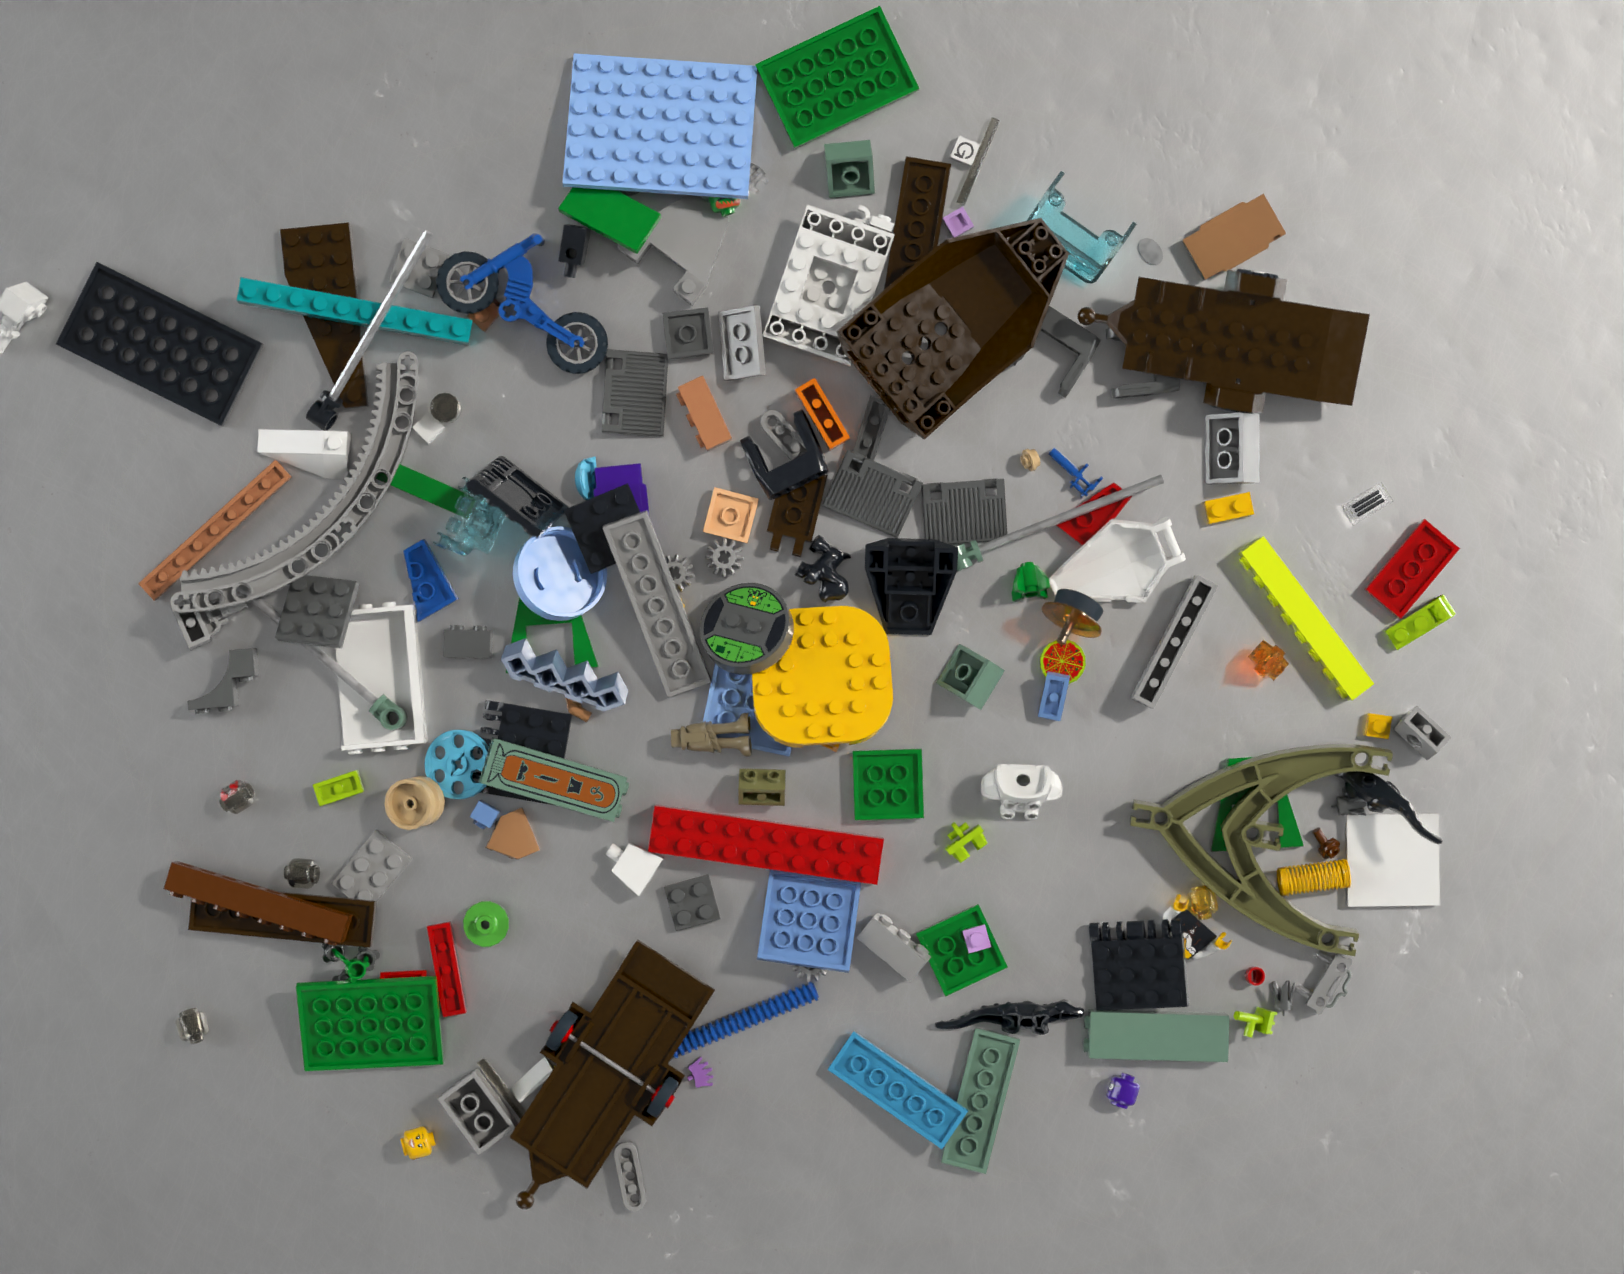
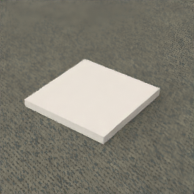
(1391, 861)

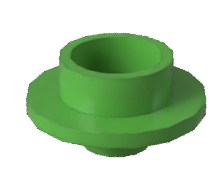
(494, 915)

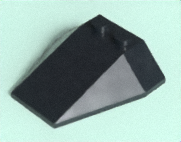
(910, 582)

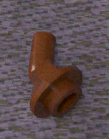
(1328, 848)

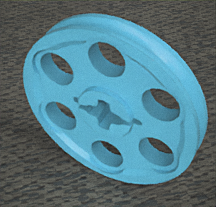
(448, 764)

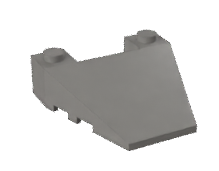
(691, 239)

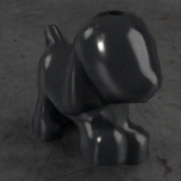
(832, 584)

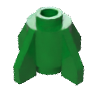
(1029, 582)

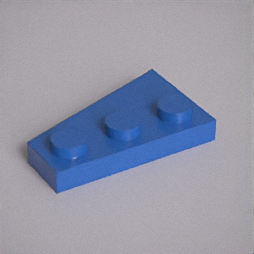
(428, 581)

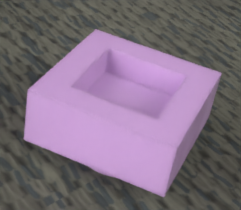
(958, 222)
(976, 938)

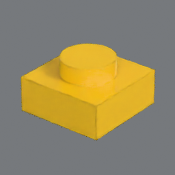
(1378, 726)

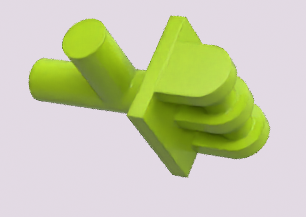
(1260, 1021)

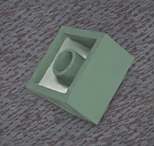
(849, 168)
(970, 676)

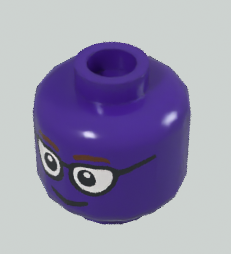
(1123, 1090)

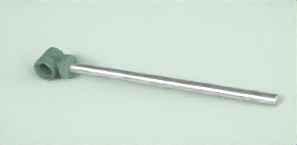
(966, 555)
(381, 706)

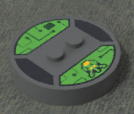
(746, 628)

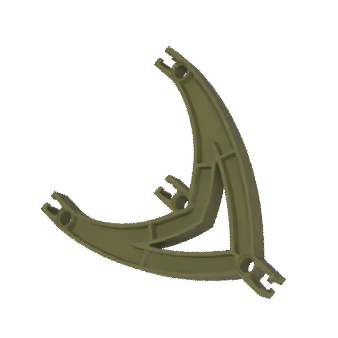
(1271, 779)

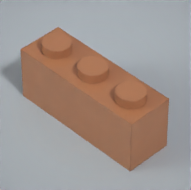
(703, 413)

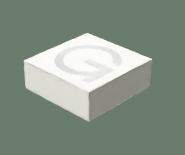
(965, 151)

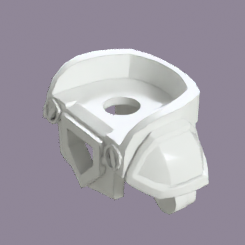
(1002, 785)

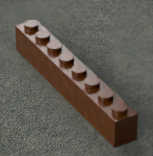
(258, 902)

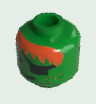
(724, 205)

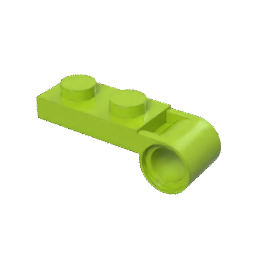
(1420, 622)

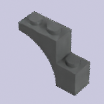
(242, 664)

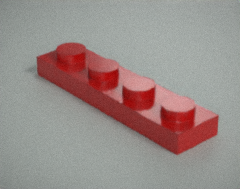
(446, 969)

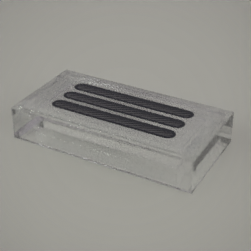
(1367, 503)

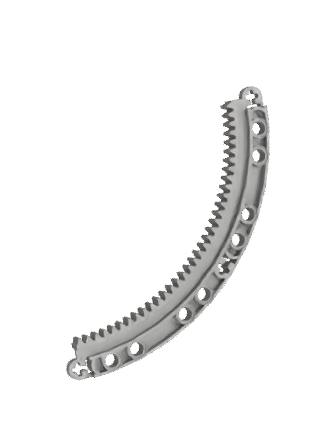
(275, 569)

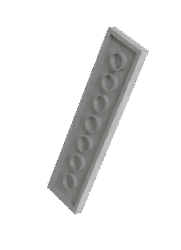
(657, 603)

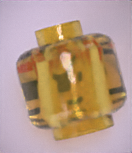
(1202, 902)

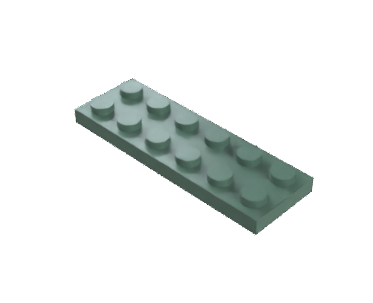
(983, 1095)

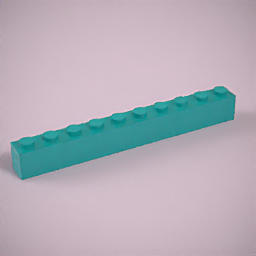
(353, 311)

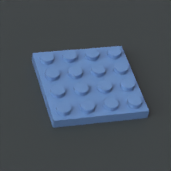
(809, 921)

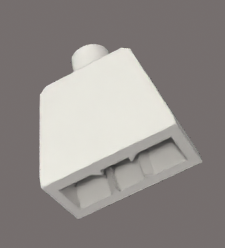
(634, 865)

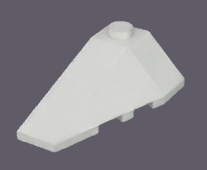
(310, 450)

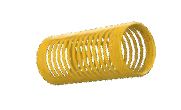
(1286, 879)

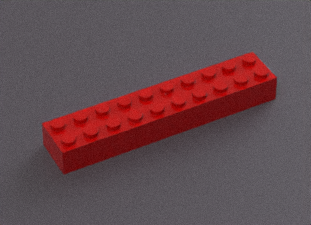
(766, 844)

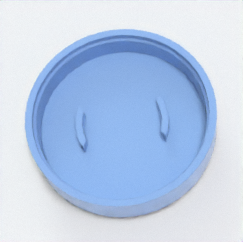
(555, 577)

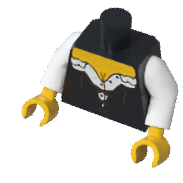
(1198, 939)

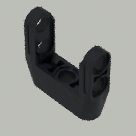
(793, 473)

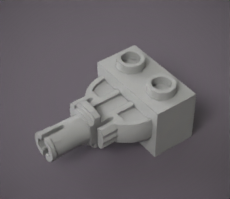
(201, 626)

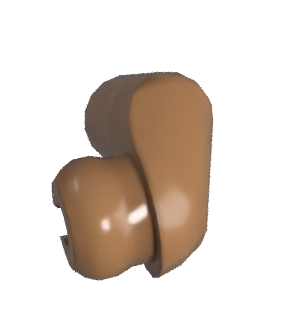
(576, 709)

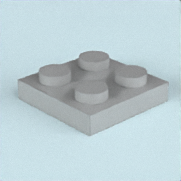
(424, 274)

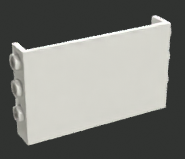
(385, 659)

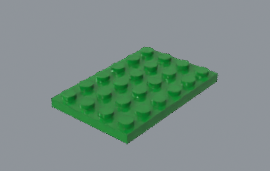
(837, 77)
(370, 1023)

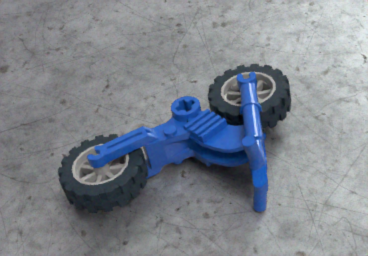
(518, 293)

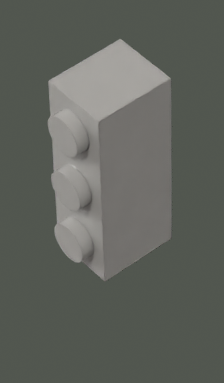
(894, 946)

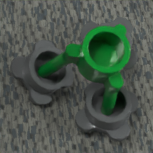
(354, 968)

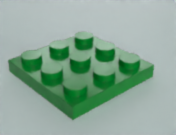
(888, 784)
(950, 956)

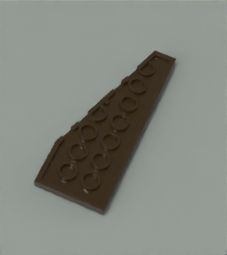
(323, 261)

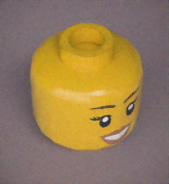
(417, 1143)

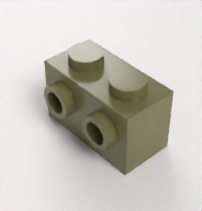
(759, 784)

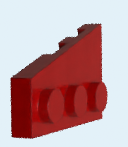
(1088, 524)

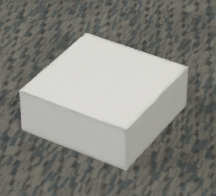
(428, 427)

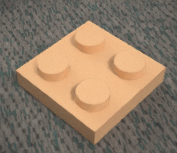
(730, 515)

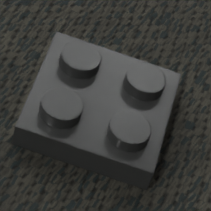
(688, 333)
(692, 902)

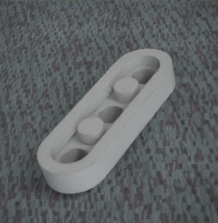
(779, 431)
(630, 1186)

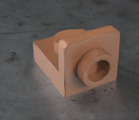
(486, 317)

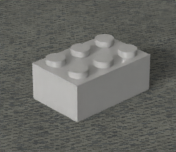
(478, 1111)

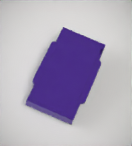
(616, 476)

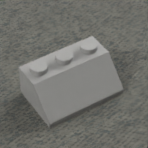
(1232, 448)

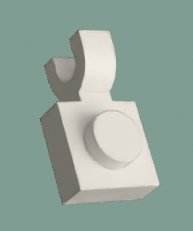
(881, 222)

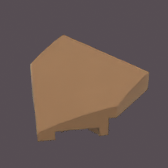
(513, 836)

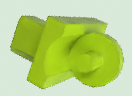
(957, 847)

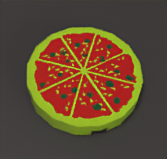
(1063, 659)

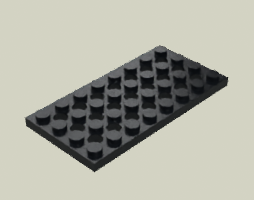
(144, 349)

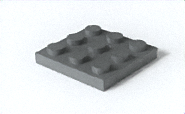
(317, 611)

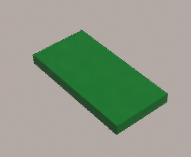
(611, 215)

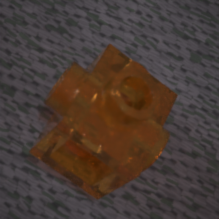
(1268, 660)

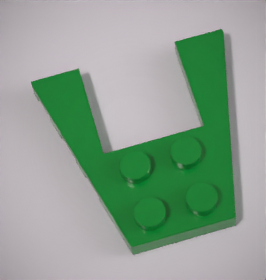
(581, 643)
(1285, 816)

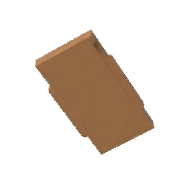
(1234, 236)

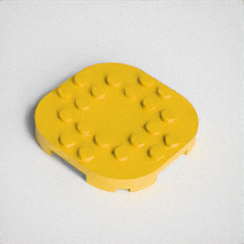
(828, 682)

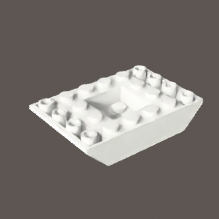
(826, 251)

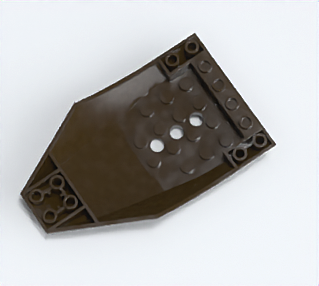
(989, 295)

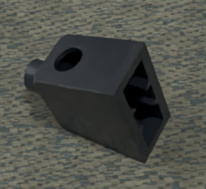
(576, 238)

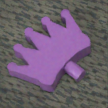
(699, 1073)

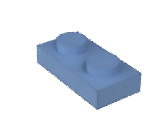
(1053, 696)

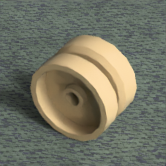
(414, 802)

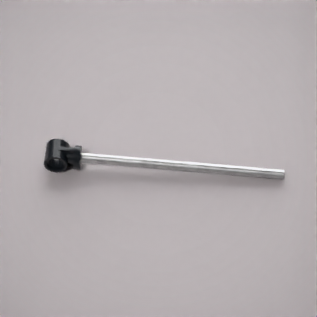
(322, 412)

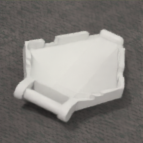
(1119, 562)

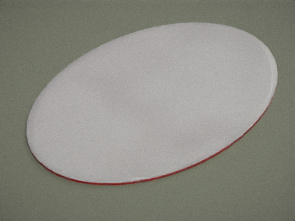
(1150, 251)

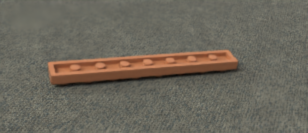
(215, 530)

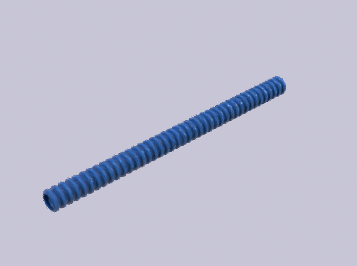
(747, 1018)

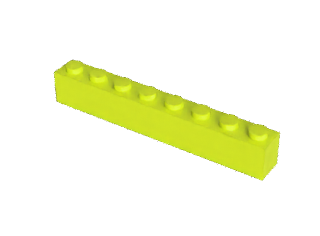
(1305, 618)

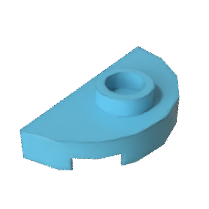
(585, 477)

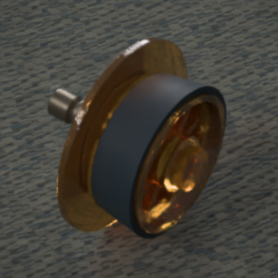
(1074, 614)

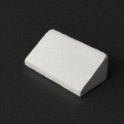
(532, 1079)

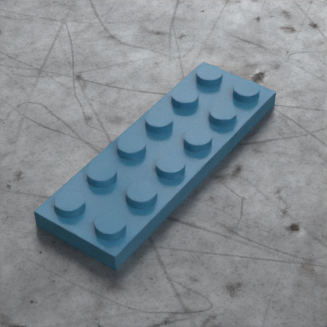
(898, 1090)

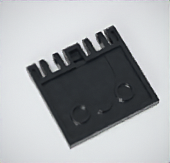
(517, 496)
(526, 727)
(1139, 969)

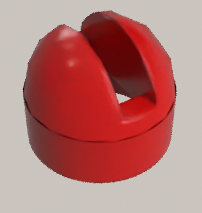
(1258, 975)

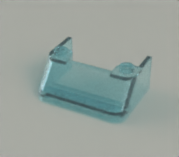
(1087, 252)

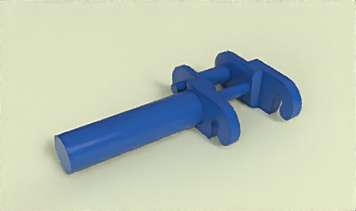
(1071, 469)

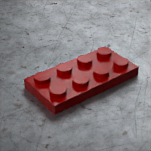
(1412, 569)

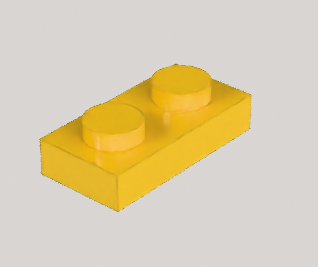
(1228, 507)

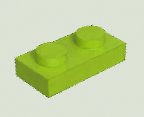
(338, 788)

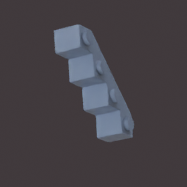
(575, 682)

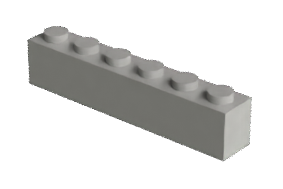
(1174, 641)

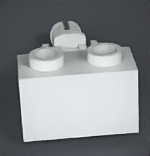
(19, 304)

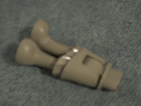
(703, 736)

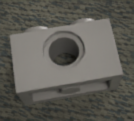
(1422, 733)

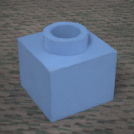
(484, 814)

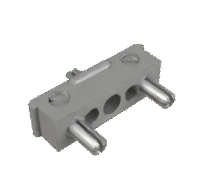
(1328, 983)

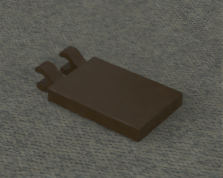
(796, 515)

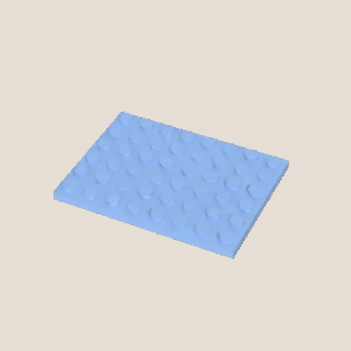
(660, 126)

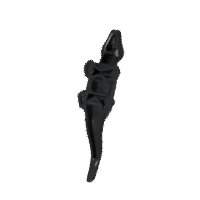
(1381, 796)
(1017, 1016)

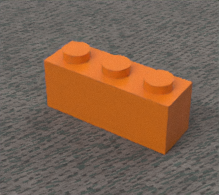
(822, 414)

